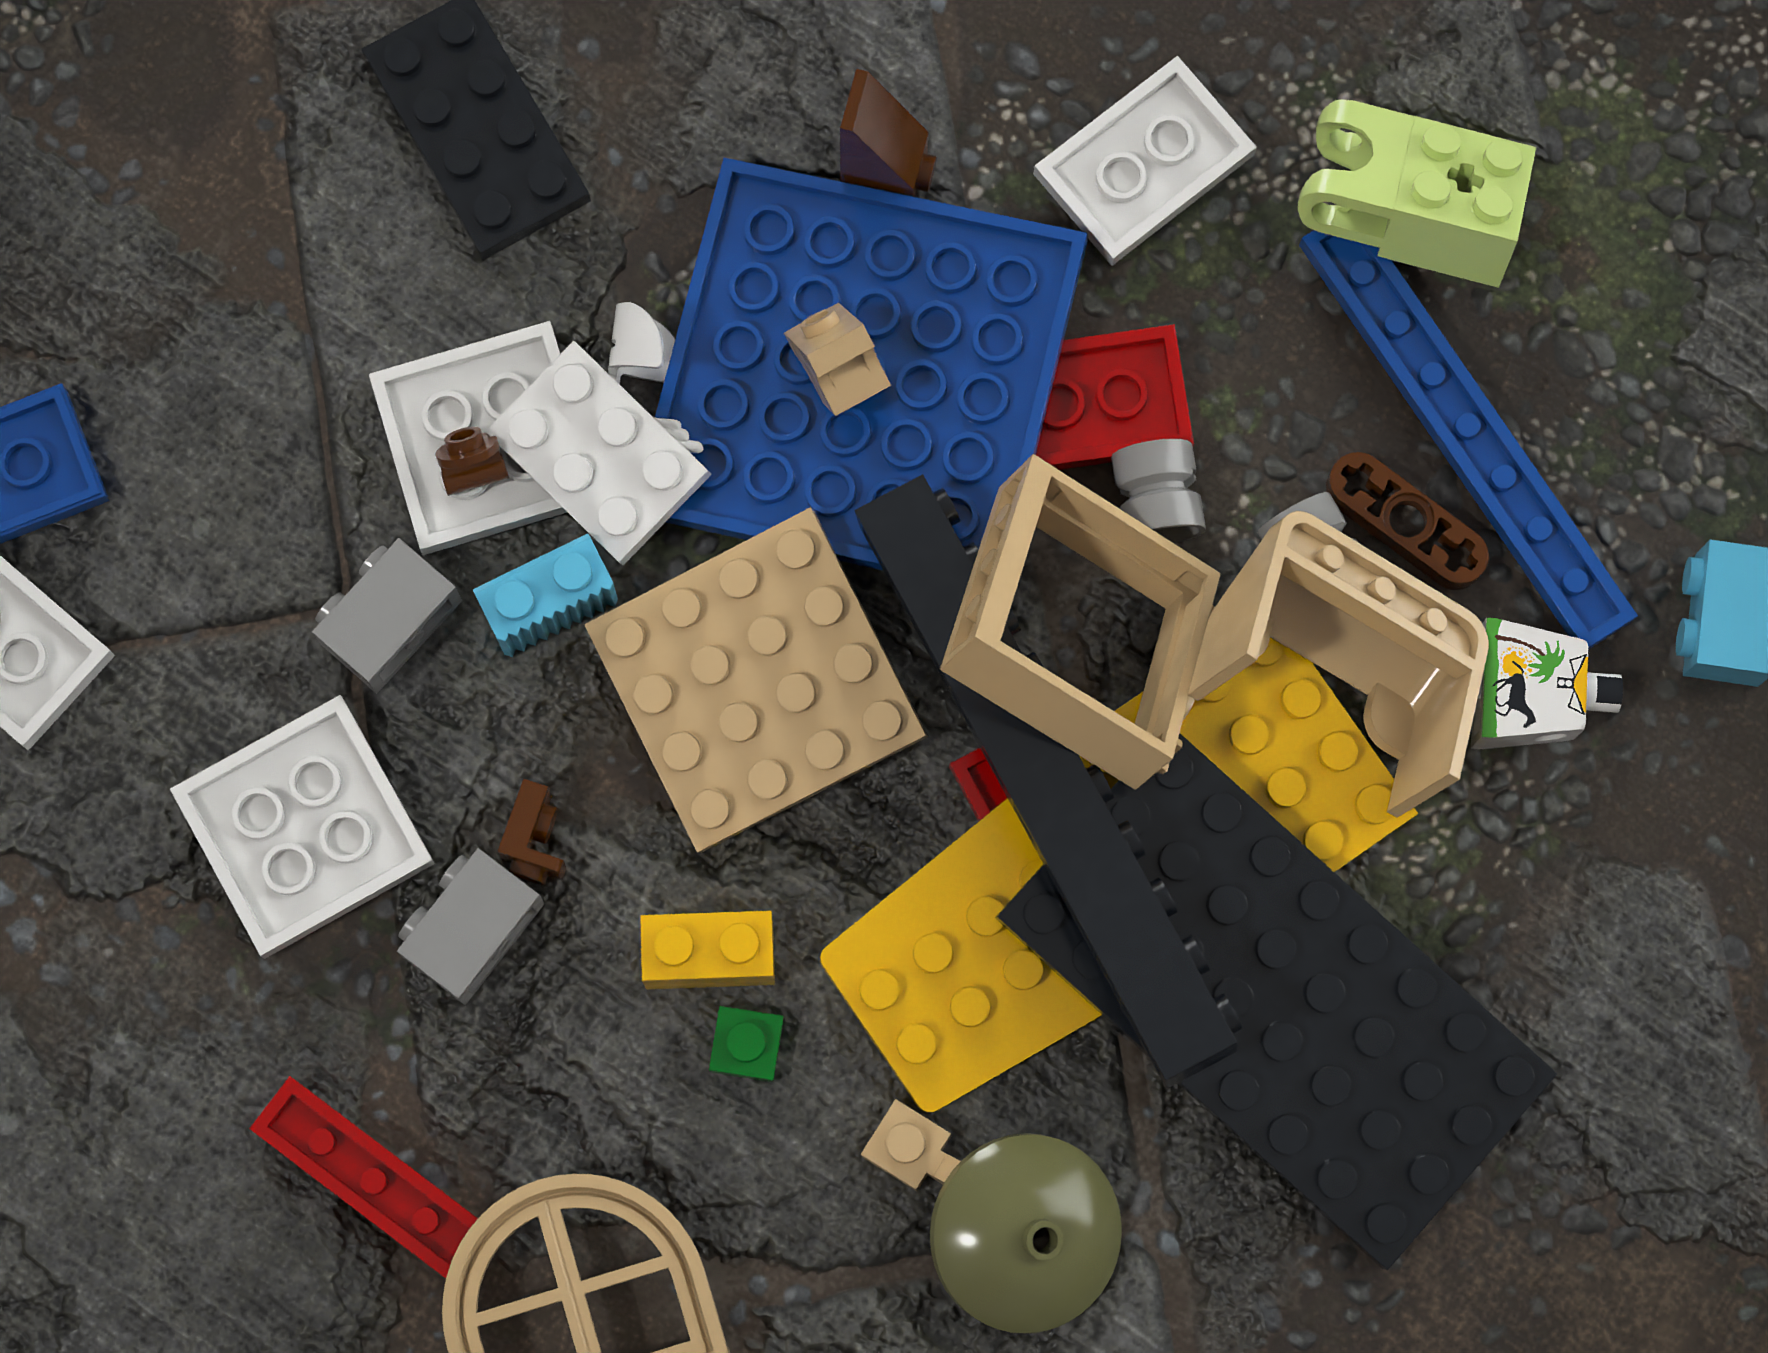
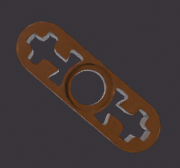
(1455, 533)

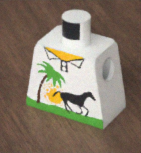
(1537, 688)

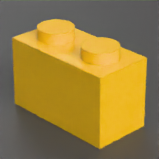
(707, 950)

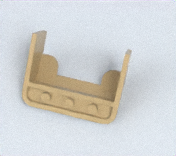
(1369, 627)

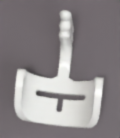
(644, 353)

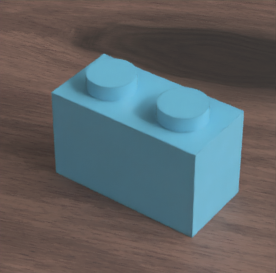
(1726, 614)

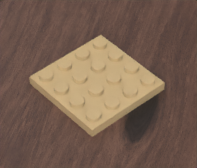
(755, 680)

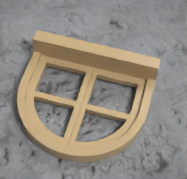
(545, 1200)

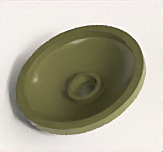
(988, 1224)

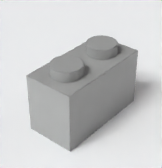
(385, 614)
(469, 924)

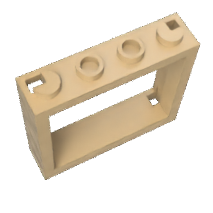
(1131, 552)

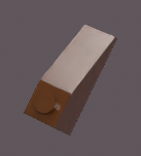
(883, 141)

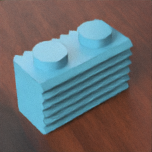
(546, 595)

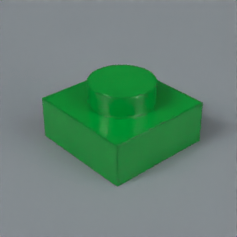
(746, 1044)

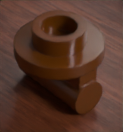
(470, 460)

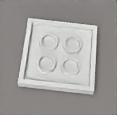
(455, 391)
(302, 826)

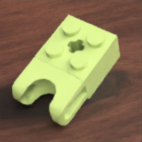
(1419, 190)

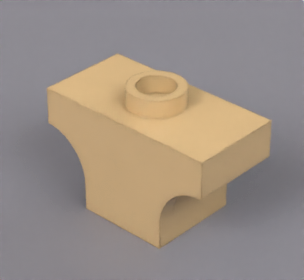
(838, 358)

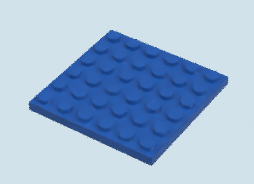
(959, 316)

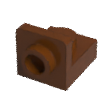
(531, 822)

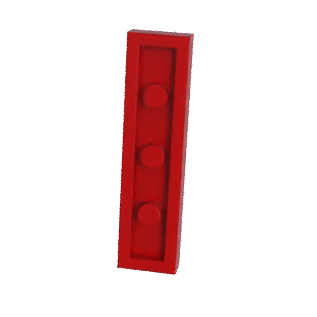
(364, 1174)

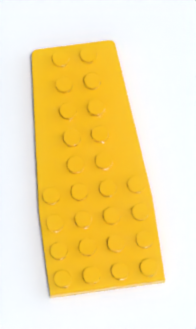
(966, 1000)

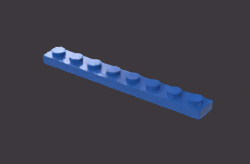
(1472, 437)

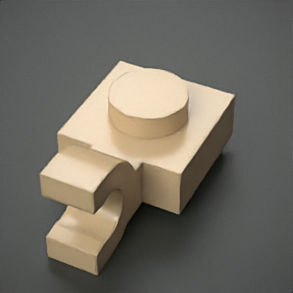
(910, 1147)

